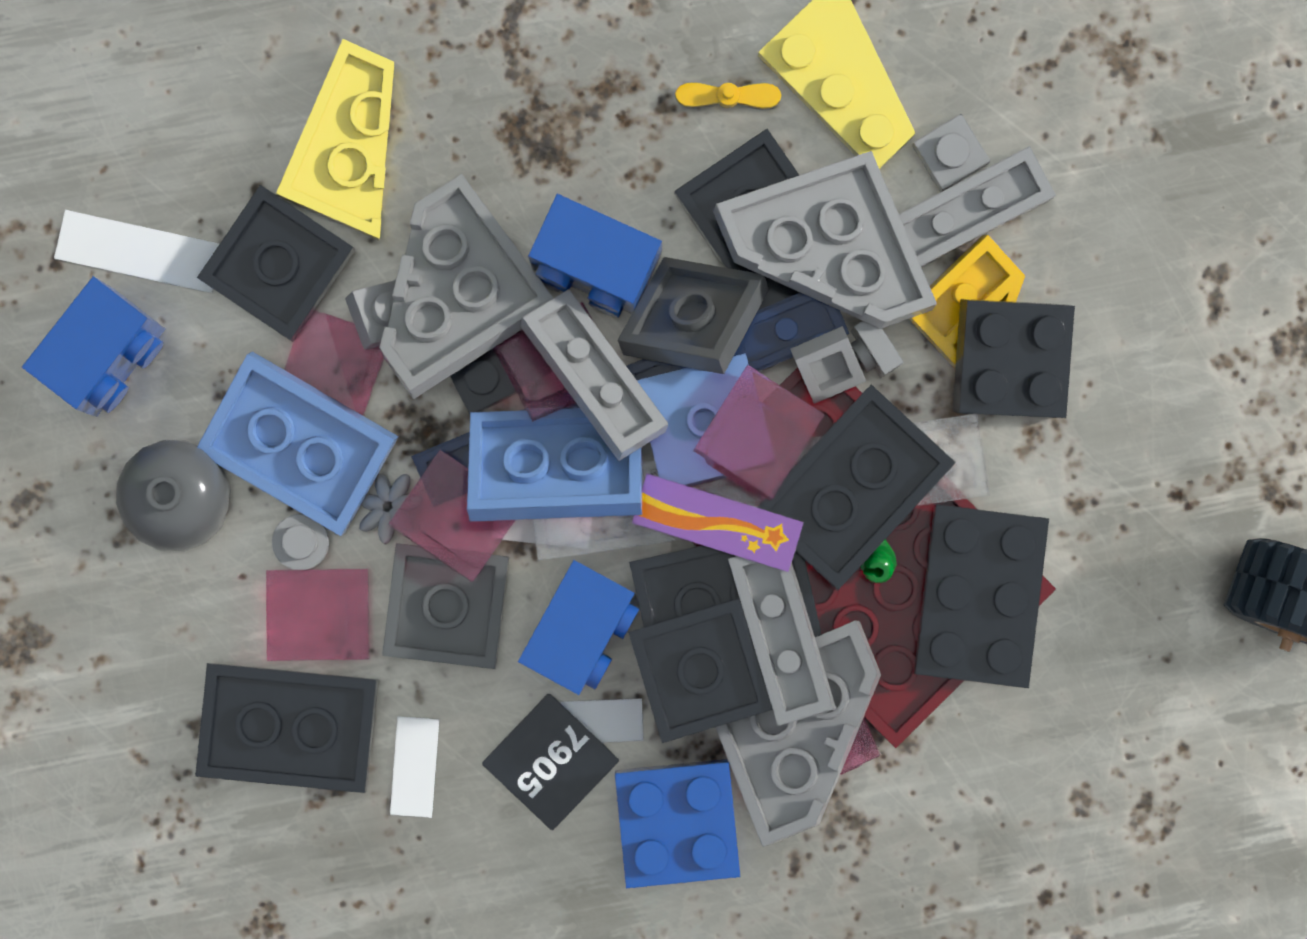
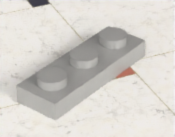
(976, 206)
(594, 374)
(782, 640)

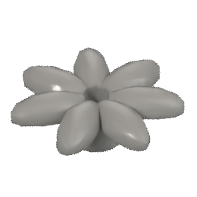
(384, 505)

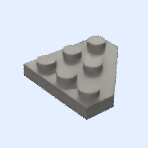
(831, 240)
(455, 289)
(794, 767)

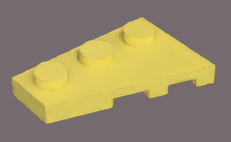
(840, 78)
(344, 143)

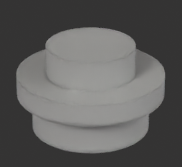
(300, 542)

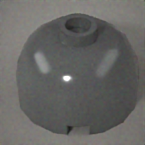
(173, 496)

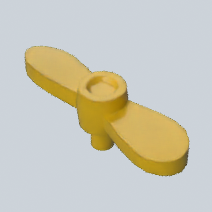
(728, 95)

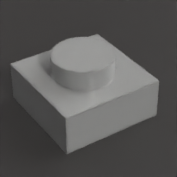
(951, 153)
(371, 312)
(874, 349)
(828, 365)

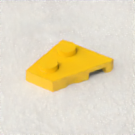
(977, 274)

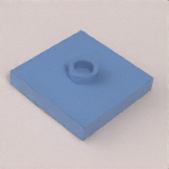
(688, 404)

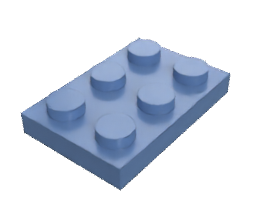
(296, 443)
(547, 469)

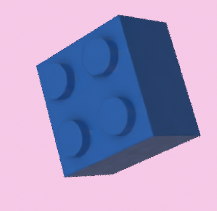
(594, 256)
(95, 349)
(578, 629)
(677, 823)

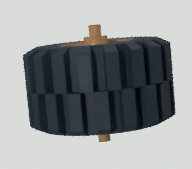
(1272, 589)

